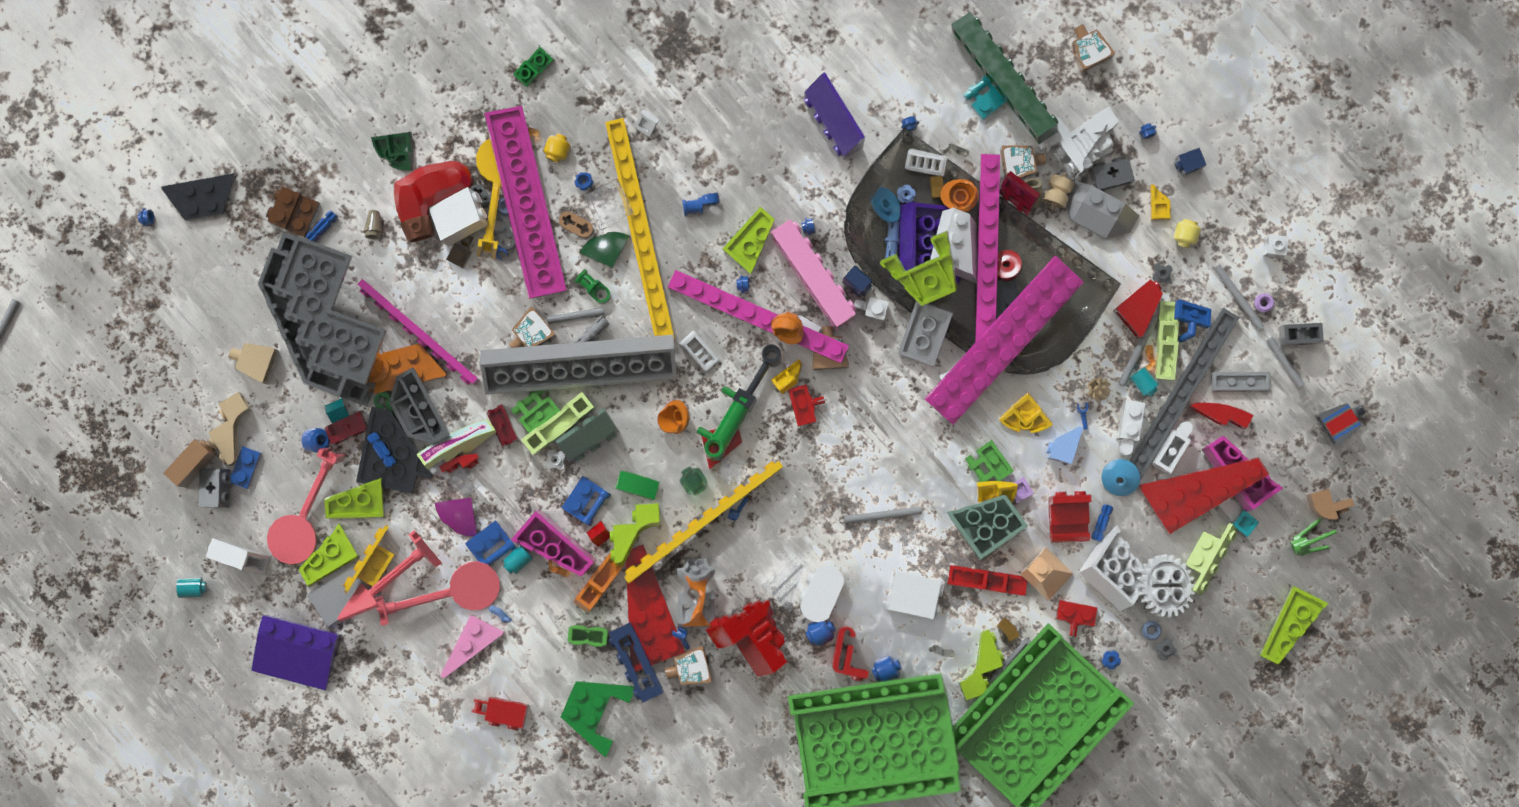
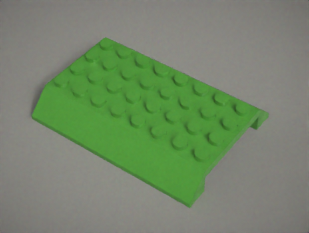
(1039, 720)
(876, 742)

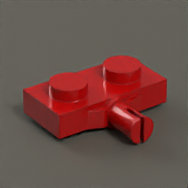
(804, 405)
(1076, 615)

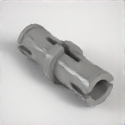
(594, 330)

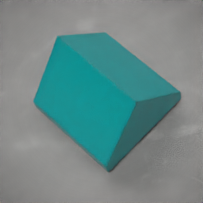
(336, 410)

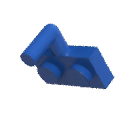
(1193, 315)

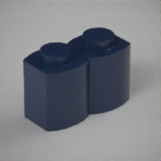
(857, 282)

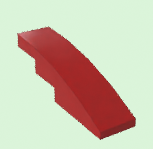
(987, 580)

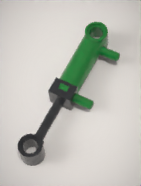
(742, 404)

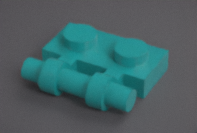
(988, 102)

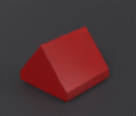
(599, 534)

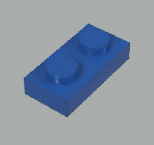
(245, 467)

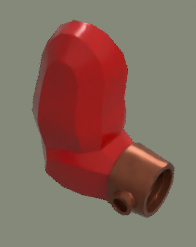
(424, 189)

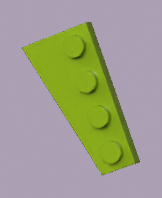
(1294, 618)

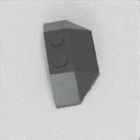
(417, 409)

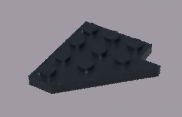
(404, 472)

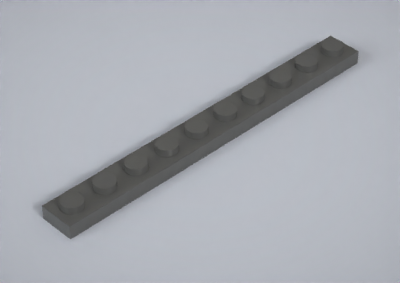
(1183, 390)

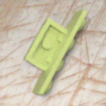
(1208, 555)

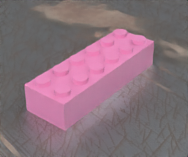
(813, 275)

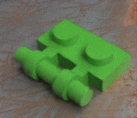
(539, 414)
(993, 460)

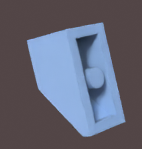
(1064, 447)

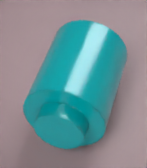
(1145, 382)
(517, 560)
(191, 587)

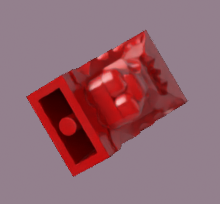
(754, 634)

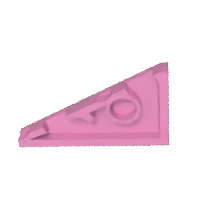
(474, 638)

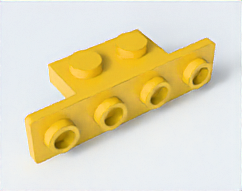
(373, 565)

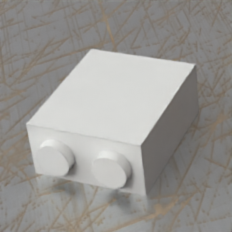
(458, 216)
(915, 595)

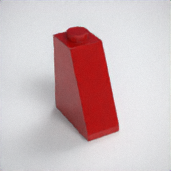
(1140, 307)

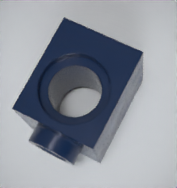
(1190, 162)

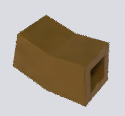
(936, 185)
(1008, 629)

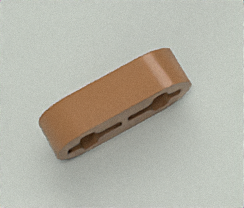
(578, 221)

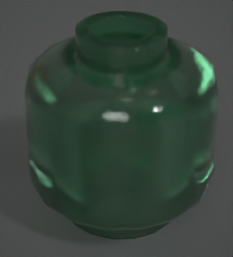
(693, 480)

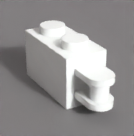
(1130, 425)
(1173, 448)

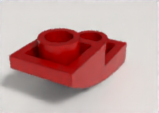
(466, 461)

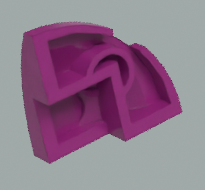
(458, 515)

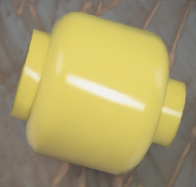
(1187, 233)

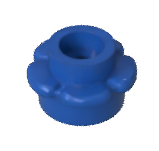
(910, 123)
(1148, 131)
(583, 176)
(146, 217)
(808, 226)
(743, 284)
(1106, 659)

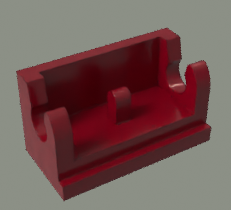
(503, 425)
(346, 428)

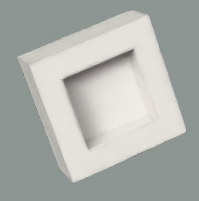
(646, 123)

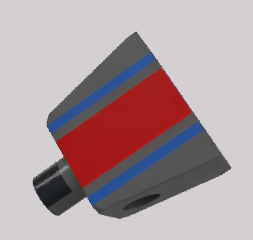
(1340, 422)

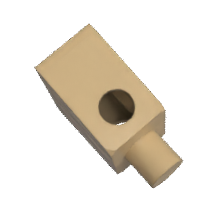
(254, 360)

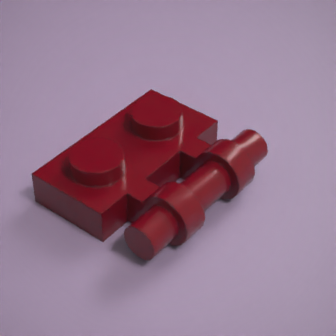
(1018, 193)

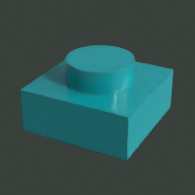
(1245, 523)

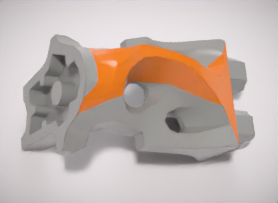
(696, 576)

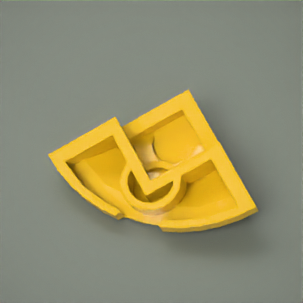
(1026, 415)
(993, 489)

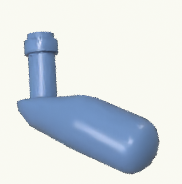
(500, 613)

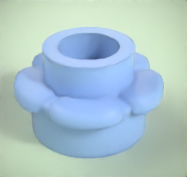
(901, 191)

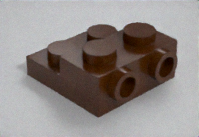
(292, 211)

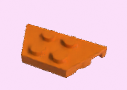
(403, 360)

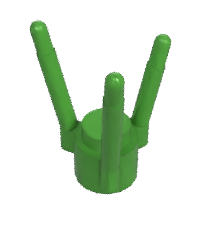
(1301, 545)

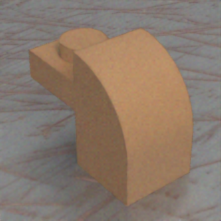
(1323, 506)

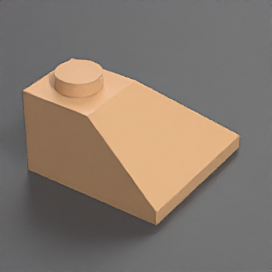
(1046, 573)

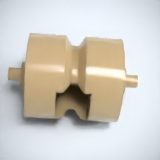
(1058, 191)

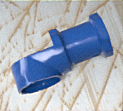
(695, 206)

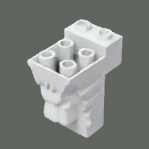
(1084, 144)

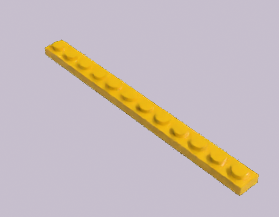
(639, 228)

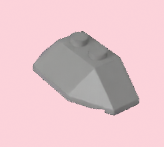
(1099, 211)

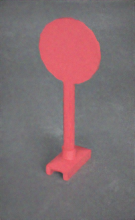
(293, 536)
(471, 586)

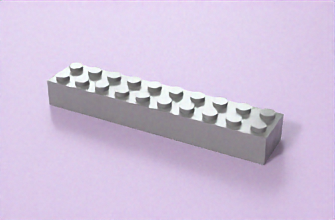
(578, 364)

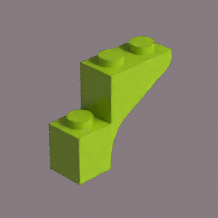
(625, 535)
(987, 660)

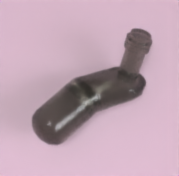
(959, 150)
(942, 652)

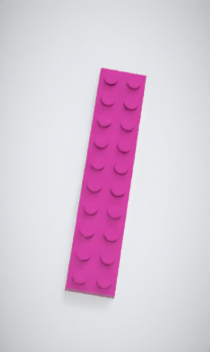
(525, 202)
(1004, 340)

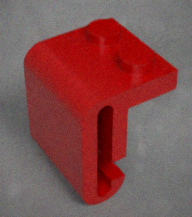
(1069, 517)
(855, 673)

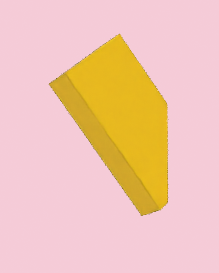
(1159, 205)
(788, 377)

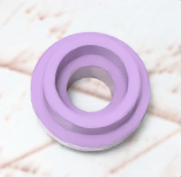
(1270, 302)

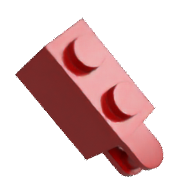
(502, 712)

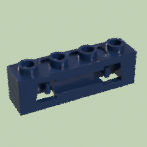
(631, 673)

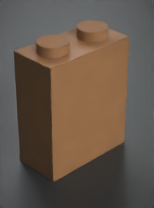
(187, 464)

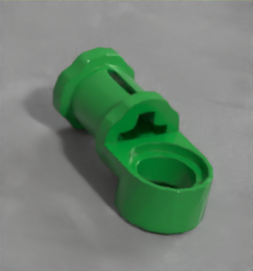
(593, 287)

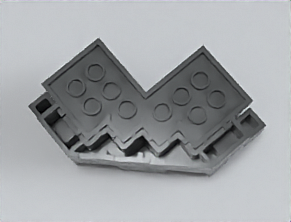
(326, 346)

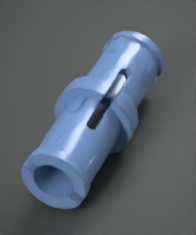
(892, 239)

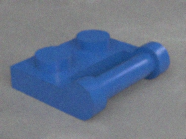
(581, 496)
(487, 539)

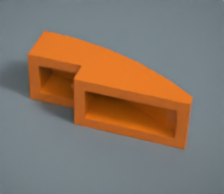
(597, 584)

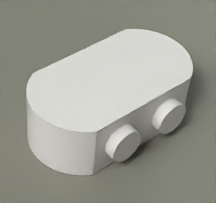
(821, 593)

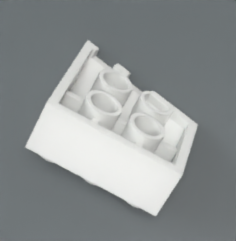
(963, 242)
(1114, 570)

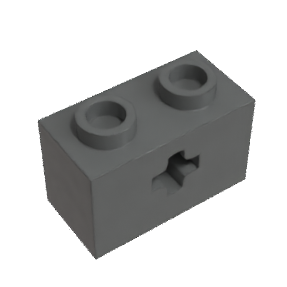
(1122, 176)
(1301, 334)
(214, 488)

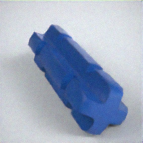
(322, 226)
(381, 449)
(1102, 522)

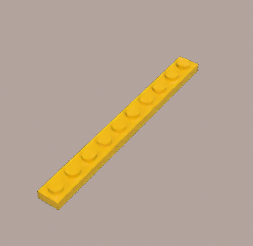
(695, 525)

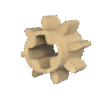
(1098, 389)

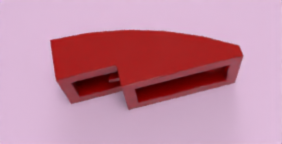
(1222, 414)

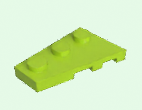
(750, 239)
(357, 502)
(329, 557)

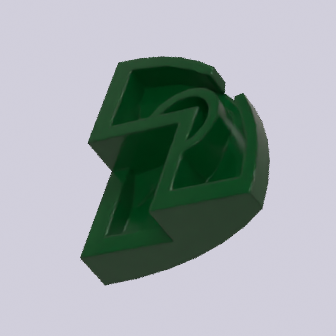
(396, 149)
(605, 248)

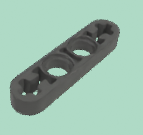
(509, 234)

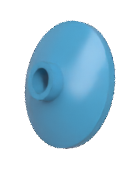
(886, 205)
(1125, 470)

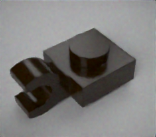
(460, 254)

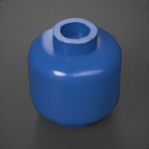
(314, 439)
(820, 632)
(886, 669)

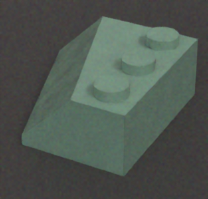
(587, 438)
(988, 525)

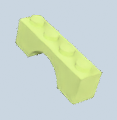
(560, 423)

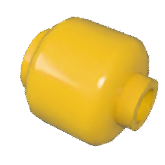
(557, 148)

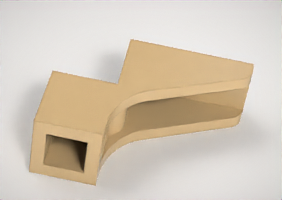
(226, 435)

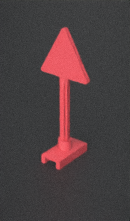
(363, 599)

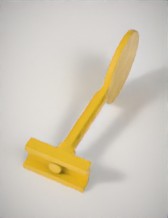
(487, 167)

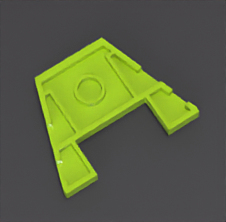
(930, 279)

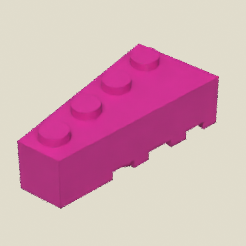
(1223, 452)
(553, 543)

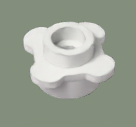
(560, 460)

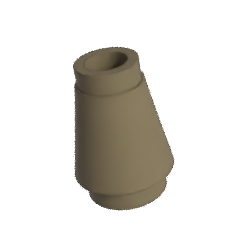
(373, 225)

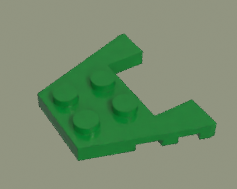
(587, 706)

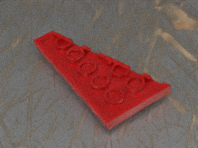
(1195, 493)
(650, 615)

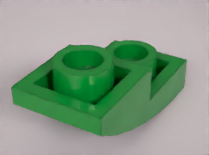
(534, 66)
(637, 485)

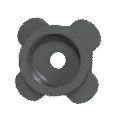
(1157, 273)
(1159, 647)

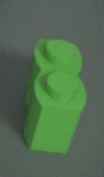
(593, 636)

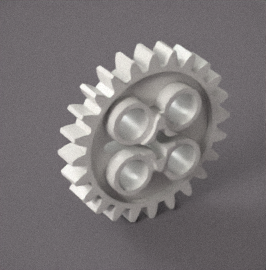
(1166, 604)

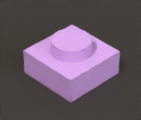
(1023, 490)

